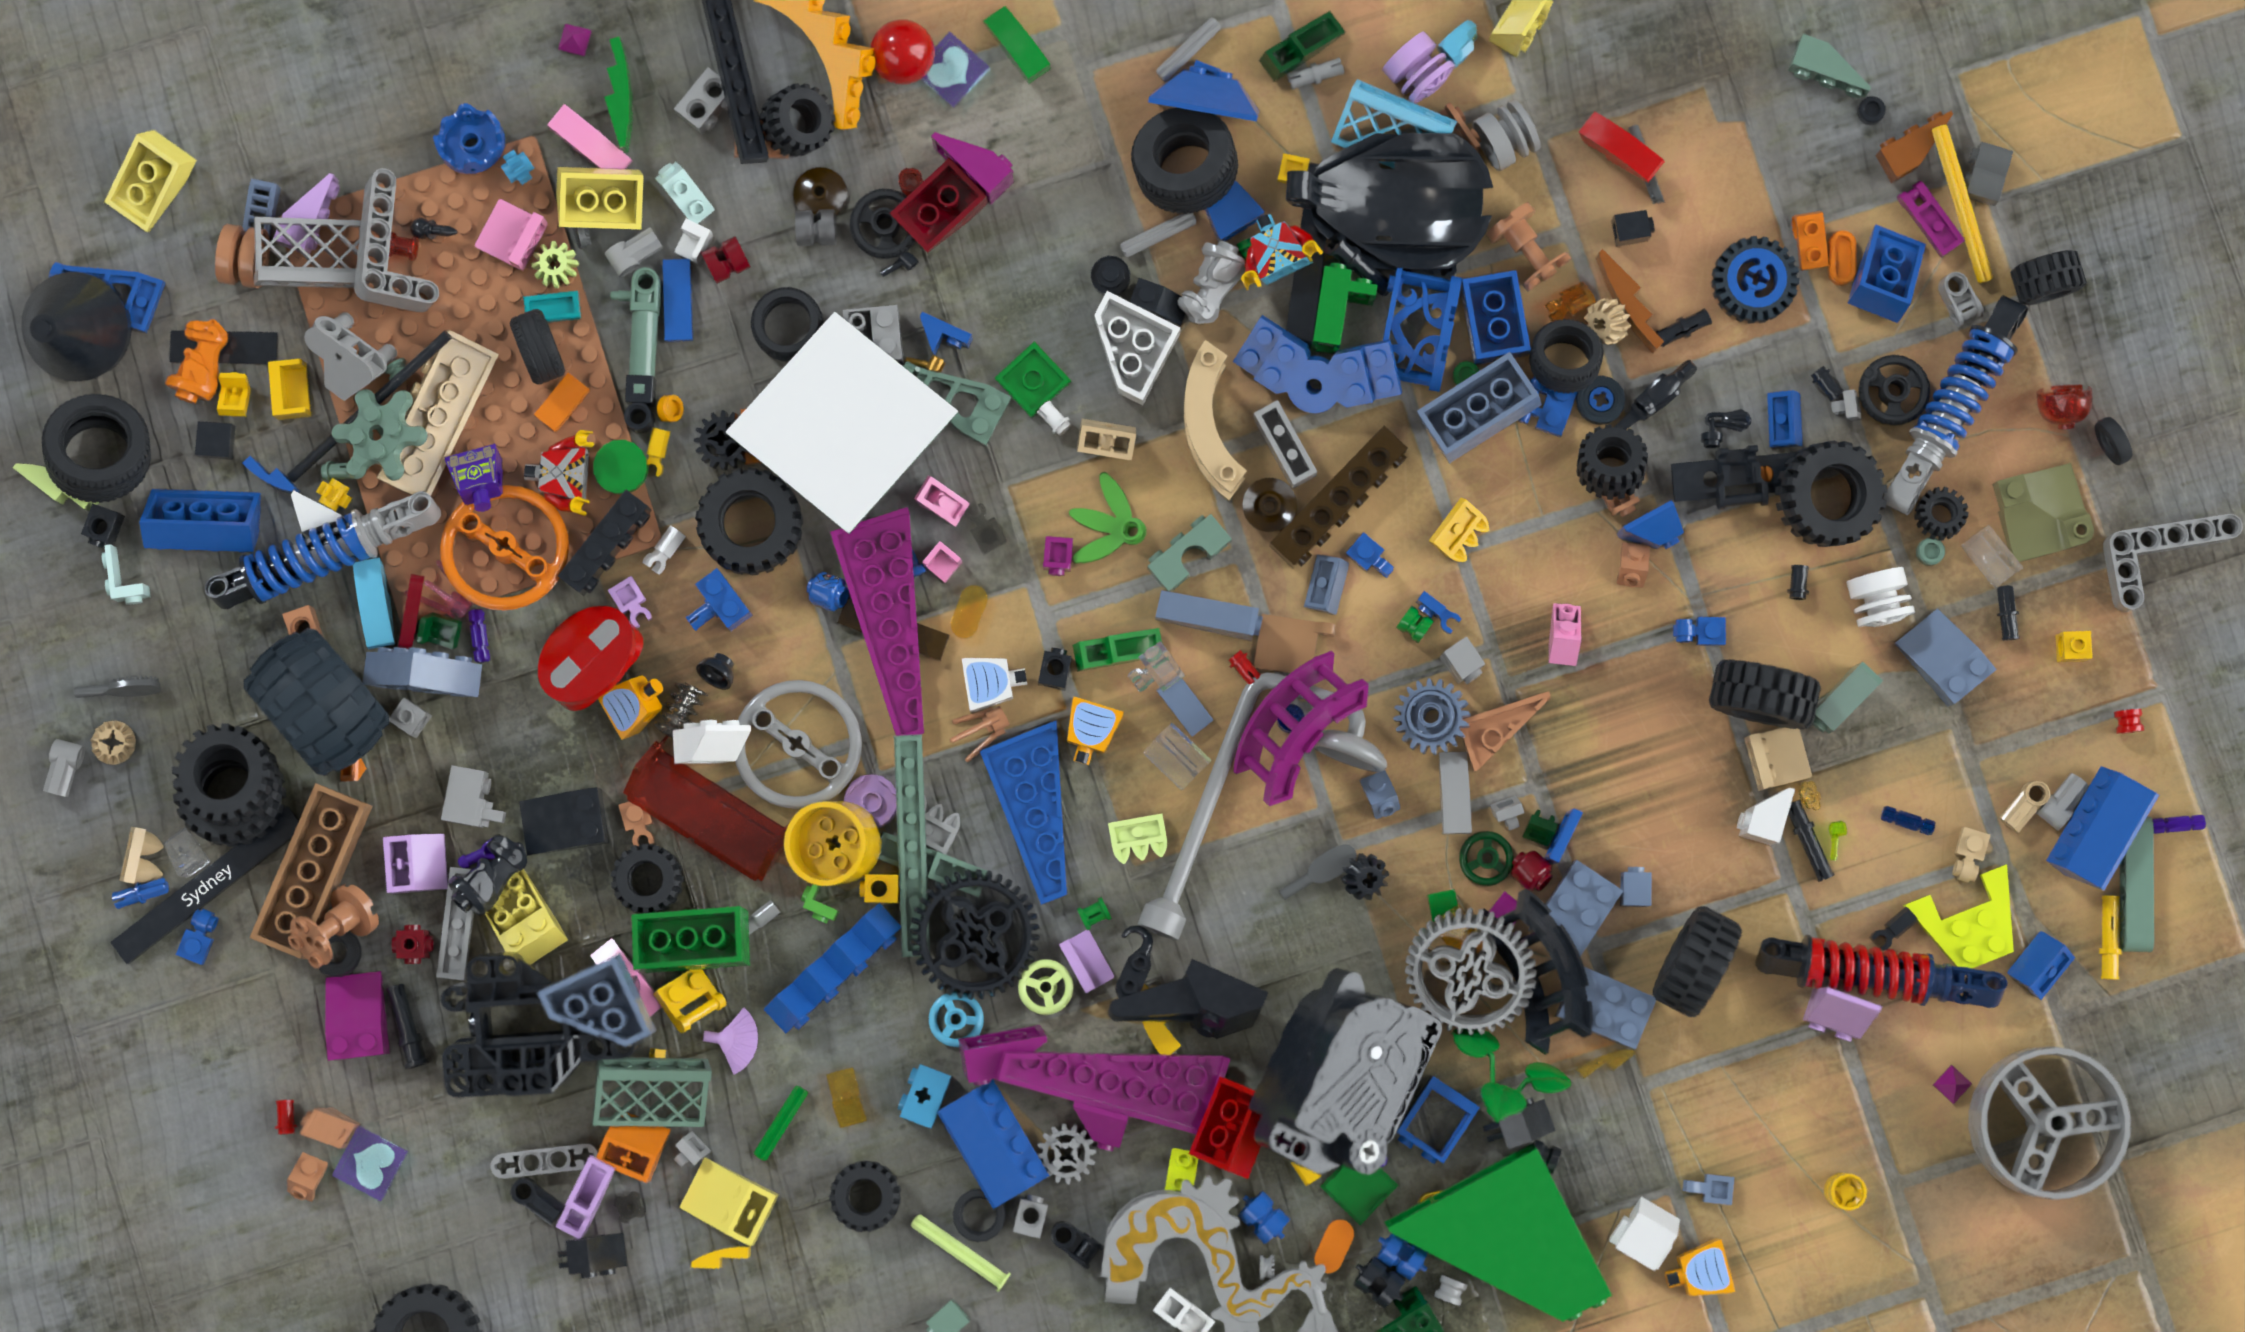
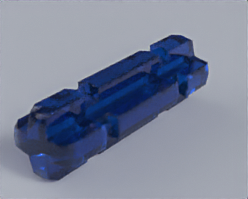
(1908, 820)

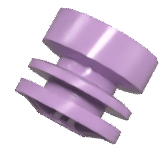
(1418, 67)

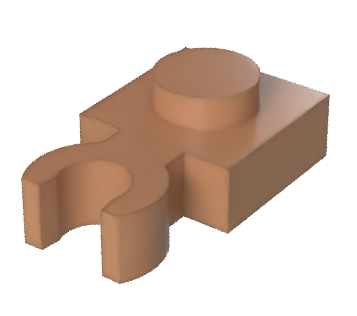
(637, 820)

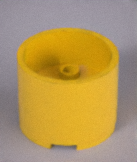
(813, 853)

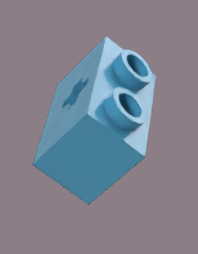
(937, 1085)

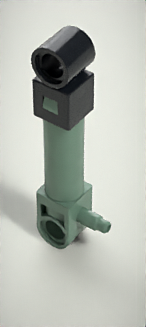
(641, 381)

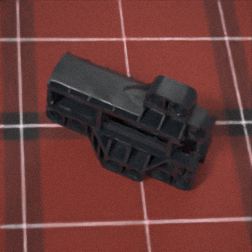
(496, 1054)

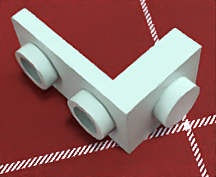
(684, 192)
(131, 593)

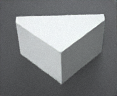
(312, 514)

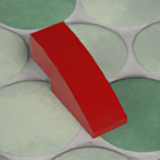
(1620, 147)

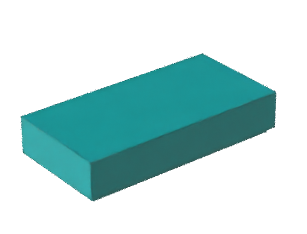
(555, 306)

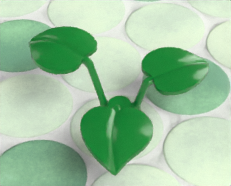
(1501, 1099)

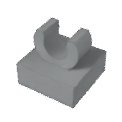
(1849, 405)
(1507, 811)
(691, 1150)

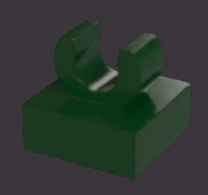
(1540, 829)

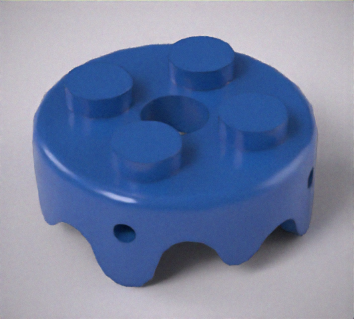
(466, 125)

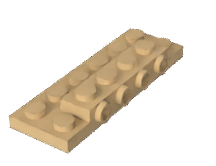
(442, 408)

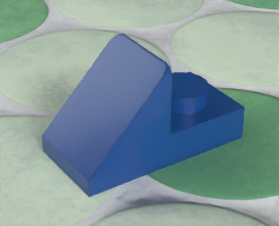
(938, 329)

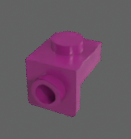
(1057, 555)

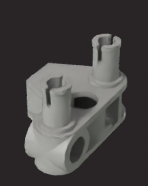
(343, 368)

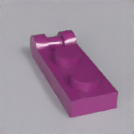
(1931, 219)

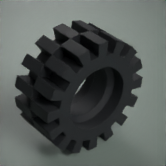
(1948, 500)

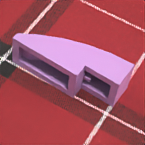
(585, 1197)

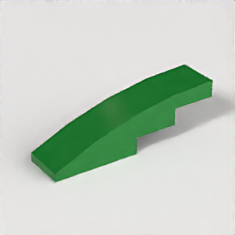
(621, 102)

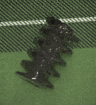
(680, 709)

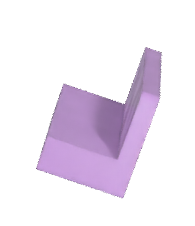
(1087, 961)

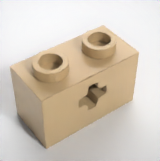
(1106, 439)

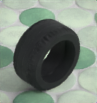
(769, 302)
(1571, 333)
(537, 346)

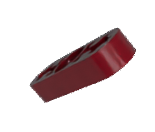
(411, 611)

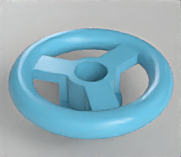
(944, 1037)

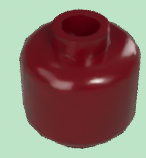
(1532, 871)

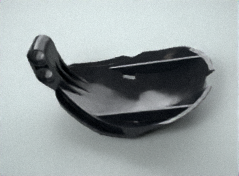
(1424, 204)

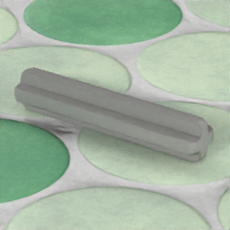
(1188, 49)
(1157, 234)

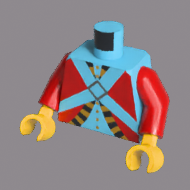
(1277, 252)

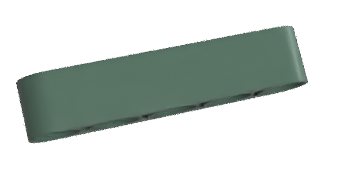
(2138, 892)

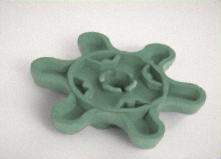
(395, 437)

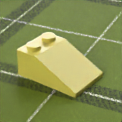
(149, 179)

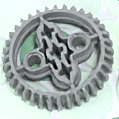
(1453, 1017)

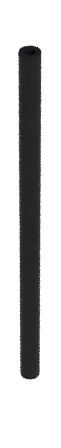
(380, 396)

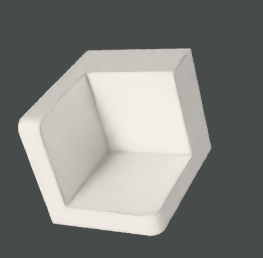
(693, 241)

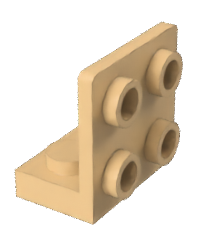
(1777, 757)

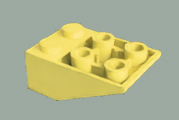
(1519, 25)
(525, 920)
(729, 1201)

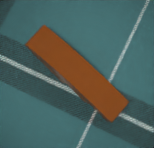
(1624, 289)

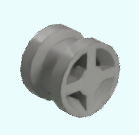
(1450, 1290)

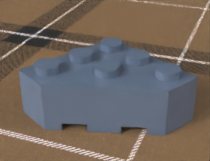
(422, 672)
(600, 1002)

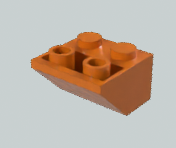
(634, 1149)

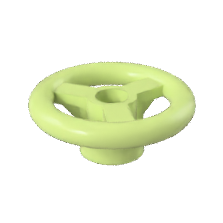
(1061, 972)

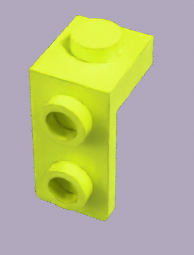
(1181, 1167)

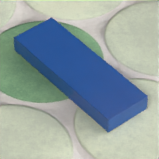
(677, 300)

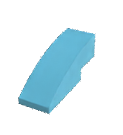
(374, 603)

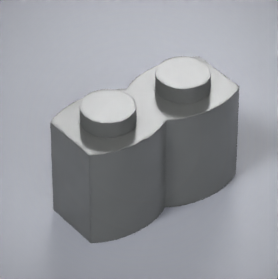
(1987, 173)

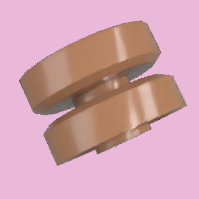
(237, 255)

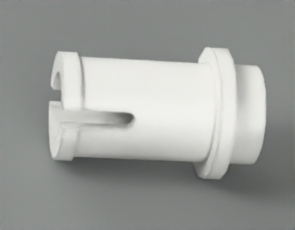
(1054, 418)

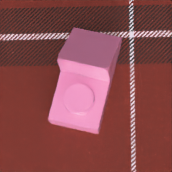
(941, 501)

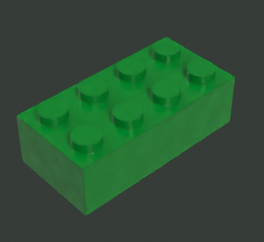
(690, 940)

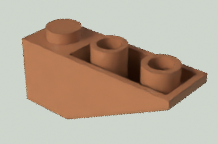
(329, 1126)

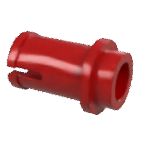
(1243, 666)
(285, 1117)

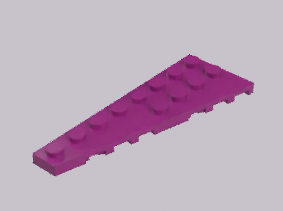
(1143, 1086)

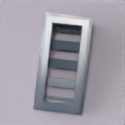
(253, 196)

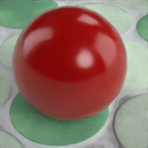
(903, 51)

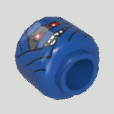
(828, 591)

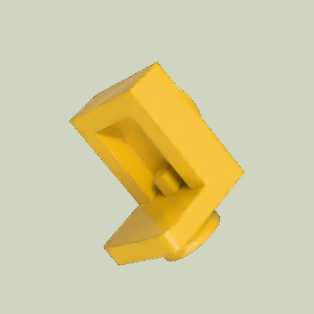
(233, 394)

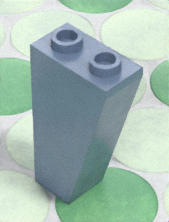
(1209, 615)

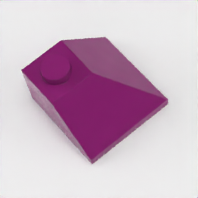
(1102, 1125)

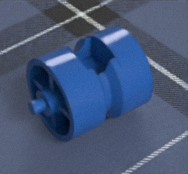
(1267, 1221)
(1403, 1255)

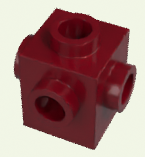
(422, 944)

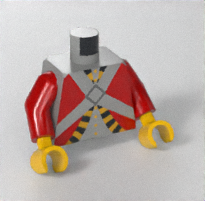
(564, 473)

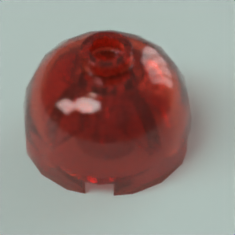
(2065, 405)

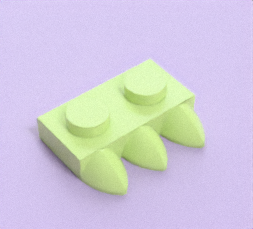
(1138, 834)

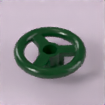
(1487, 837)

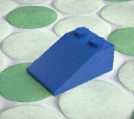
(1887, 274)

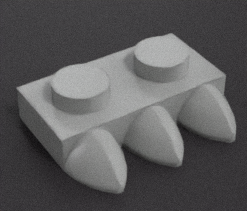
(938, 833)

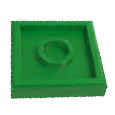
(1032, 379)

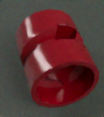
(735, 262)

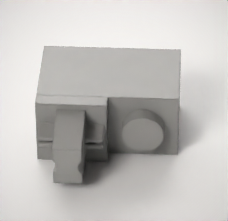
(465, 799)

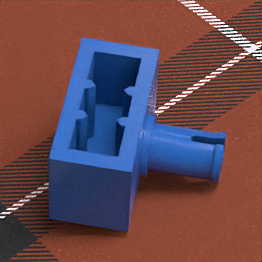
(720, 602)

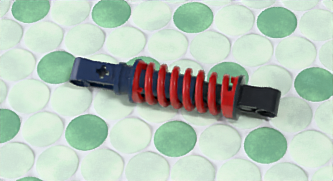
(1912, 975)

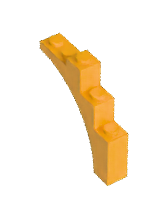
(843, 61)

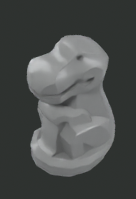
(1216, 278)

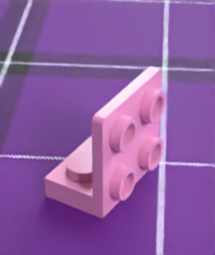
(511, 234)

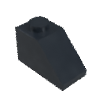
(1158, 301)

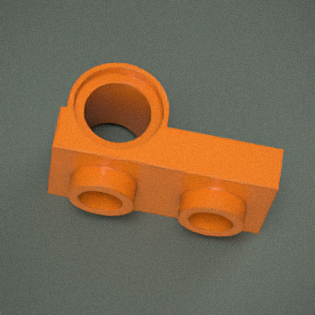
(1811, 240)

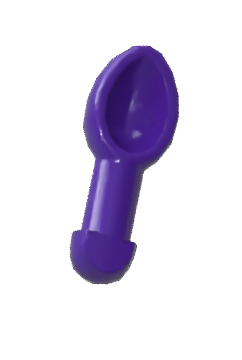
(466, 860)

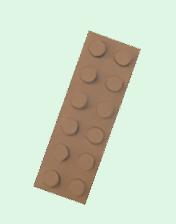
(311, 865)

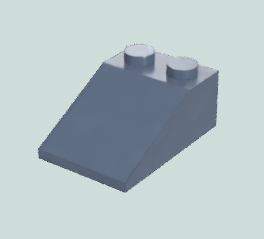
(1945, 657)

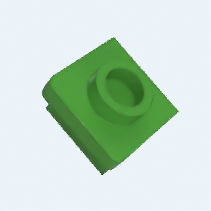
(821, 911)

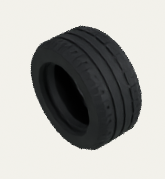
(88, 413)

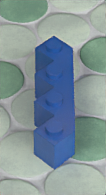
(833, 968)

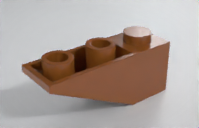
(1907, 153)

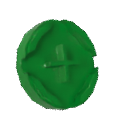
(620, 466)

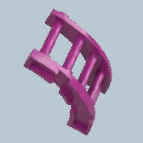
(1304, 734)

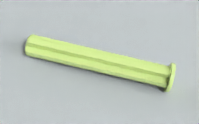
(960, 1251)

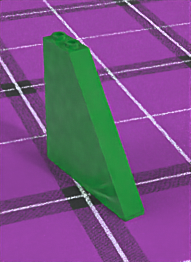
(1511, 1233)

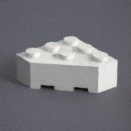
(1134, 345)

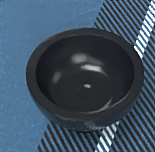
(717, 671)

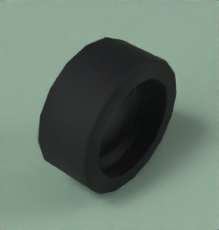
(966, 1231)

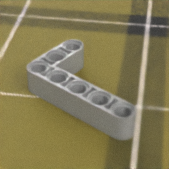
(379, 249)
(2159, 542)

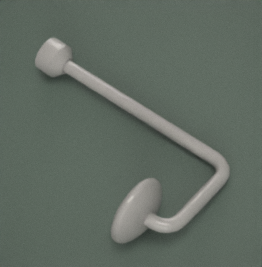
(1165, 914)

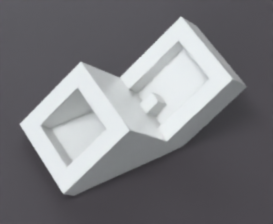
(1183, 1313)

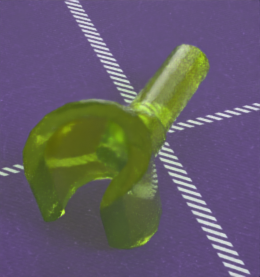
(1836, 830)

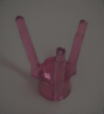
(456, 603)

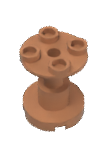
(1521, 238)
(349, 913)

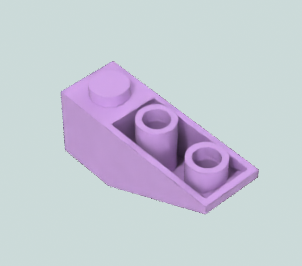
(311, 206)

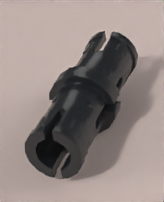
(1684, 327)

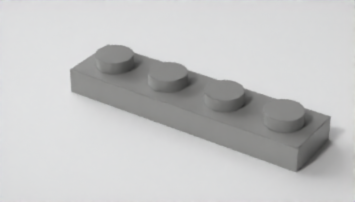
(455, 936)

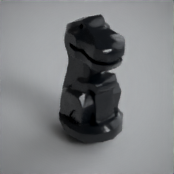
(485, 883)

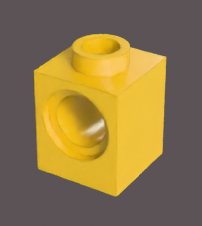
(2073, 646)
(891, 894)

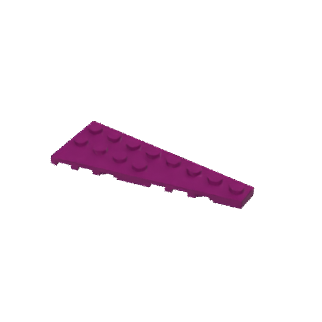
(882, 589)

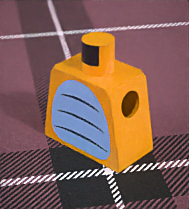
(632, 705)
(1091, 728)
(1702, 1270)

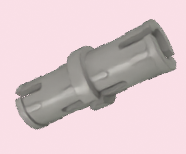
(1315, 73)

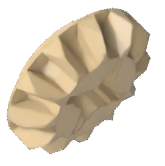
(119, 753)

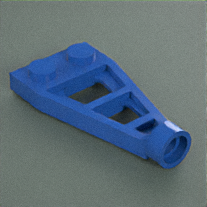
(143, 295)

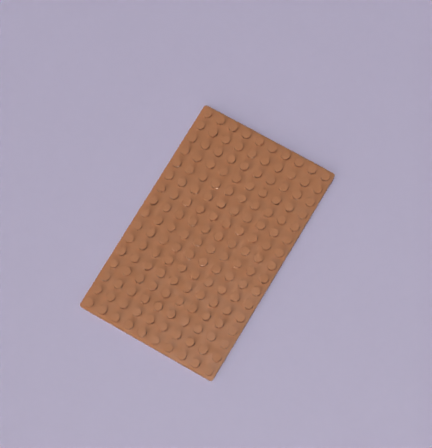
(478, 303)

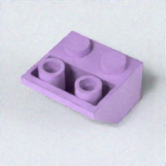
(415, 863)

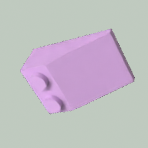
(1839, 1013)

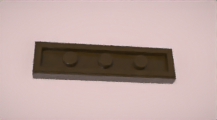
(930, 641)

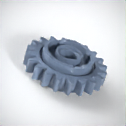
(1447, 724)

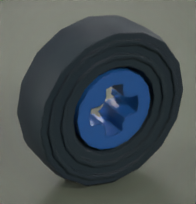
(1607, 412)

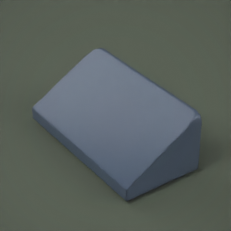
(1326, 584)

